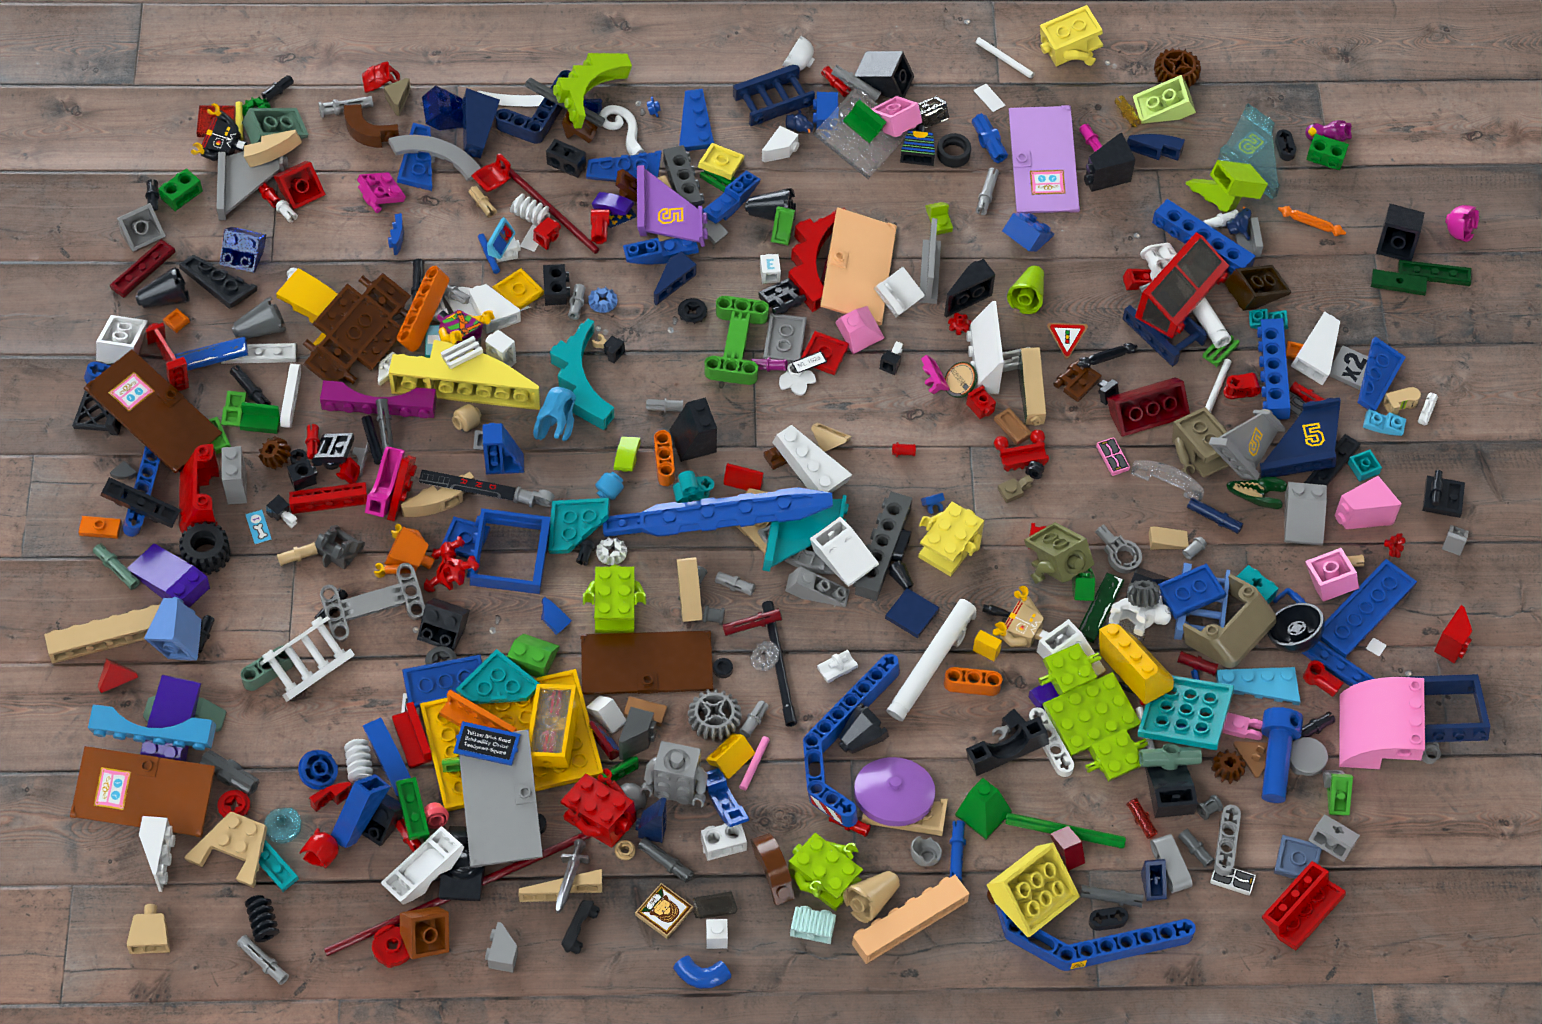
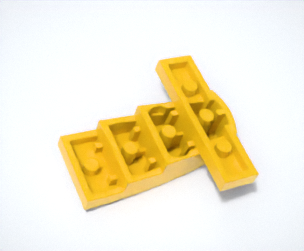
(306, 296)

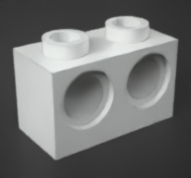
(501, 348)
(725, 844)

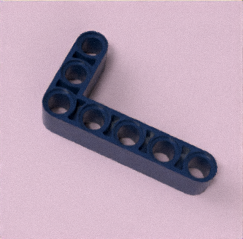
(528, 128)

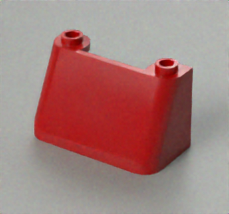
(196, 473)

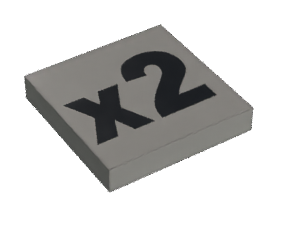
(1349, 367)

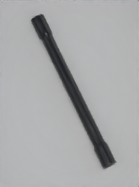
(788, 709)

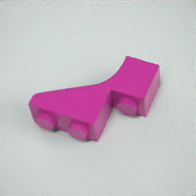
(381, 494)

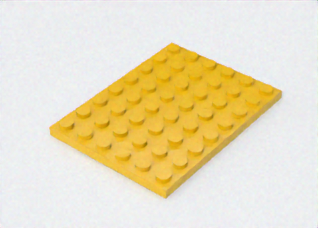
(443, 733)

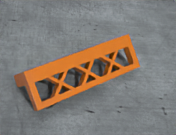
(461, 709)

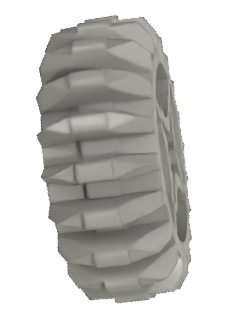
(715, 720)

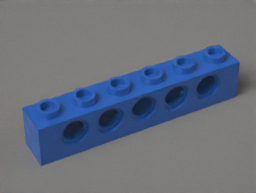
(1184, 225)
(1274, 367)

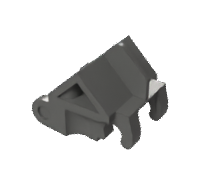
(333, 552)

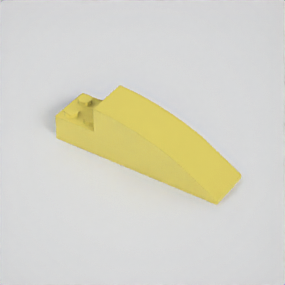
(474, 381)

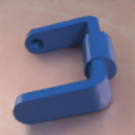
(1295, 596)

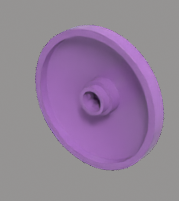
(894, 791)

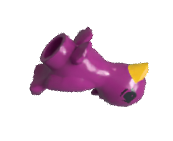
(1335, 130)

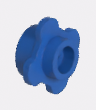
(653, 107)

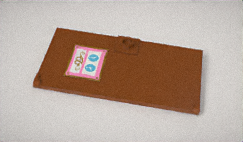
(128, 786)

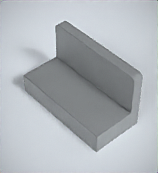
(1255, 243)

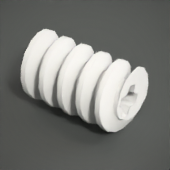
(529, 210)
(358, 759)

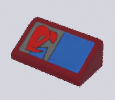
(604, 740)

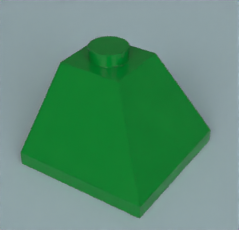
(983, 809)

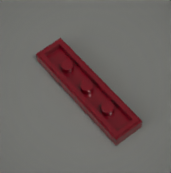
(142, 268)

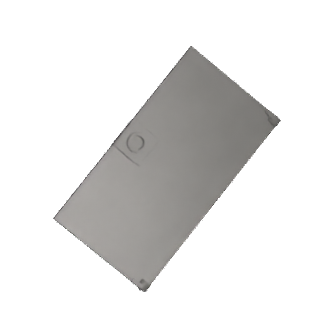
(501, 808)

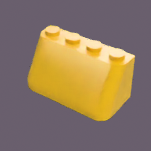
(1134, 663)

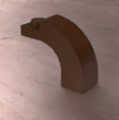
(364, 132)
(775, 868)

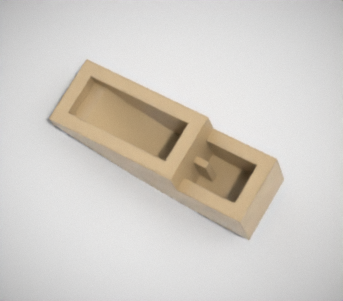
(271, 147)
(689, 589)

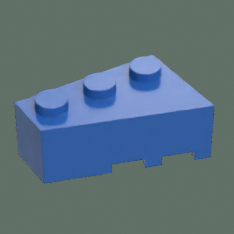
(501, 451)

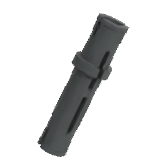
(382, 405)
(671, 864)
(1112, 896)

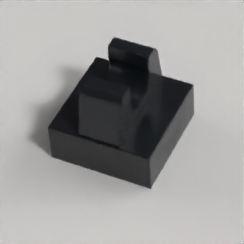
(1107, 389)

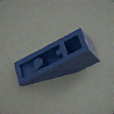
(676, 274)
(653, 821)

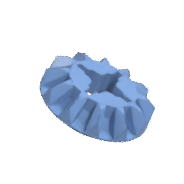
(602, 306)

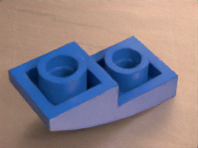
(397, 234)

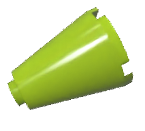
(1028, 291)

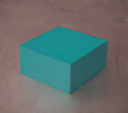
(1364, 465)

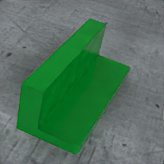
(412, 809)

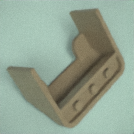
(1241, 633)

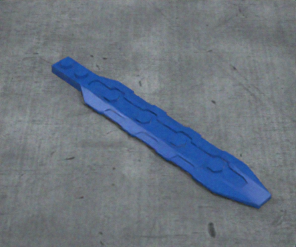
(714, 513)

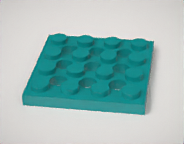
(1193, 720)

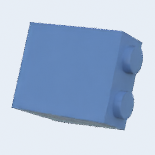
(175, 630)

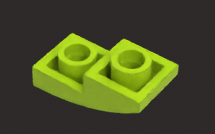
(626, 454)

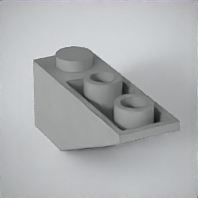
(816, 588)

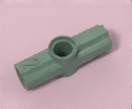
(1170, 756)

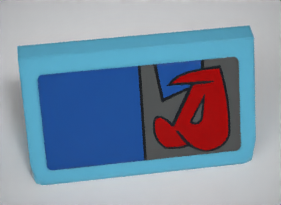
(500, 239)

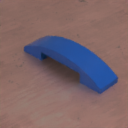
(723, 800)

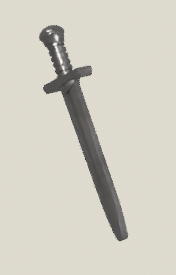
(570, 873)

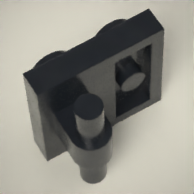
(1443, 495)

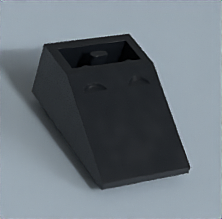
(1171, 791)

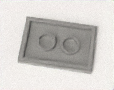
(785, 337)

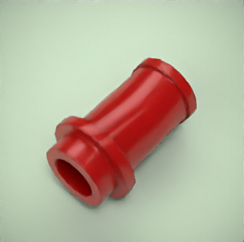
(903, 449)

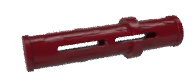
(730, 628)

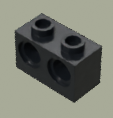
(566, 158)
(555, 284)

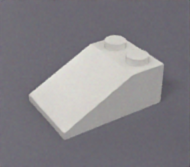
(120, 337)

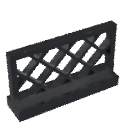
(111, 425)

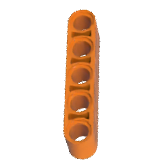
(423, 308)

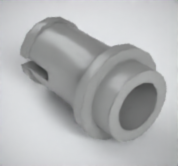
(1196, 546)

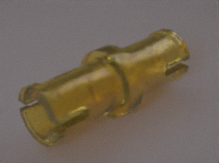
(1127, 111)

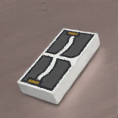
(1236, 881)

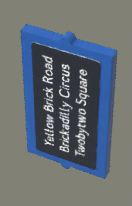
(487, 743)

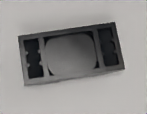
(462, 881)

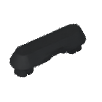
(570, 940)

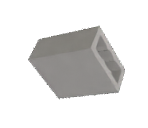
(234, 475)

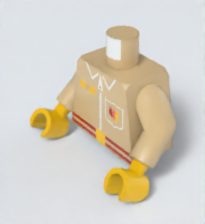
(1023, 624)

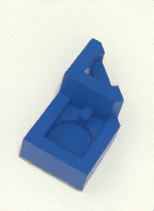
(554, 616)

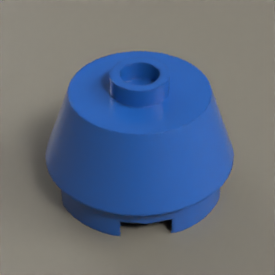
(317, 769)

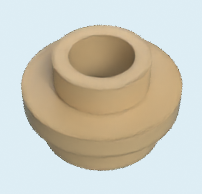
(625, 844)

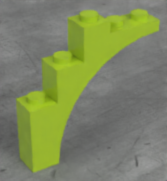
(582, 78)

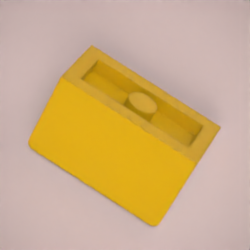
(731, 755)

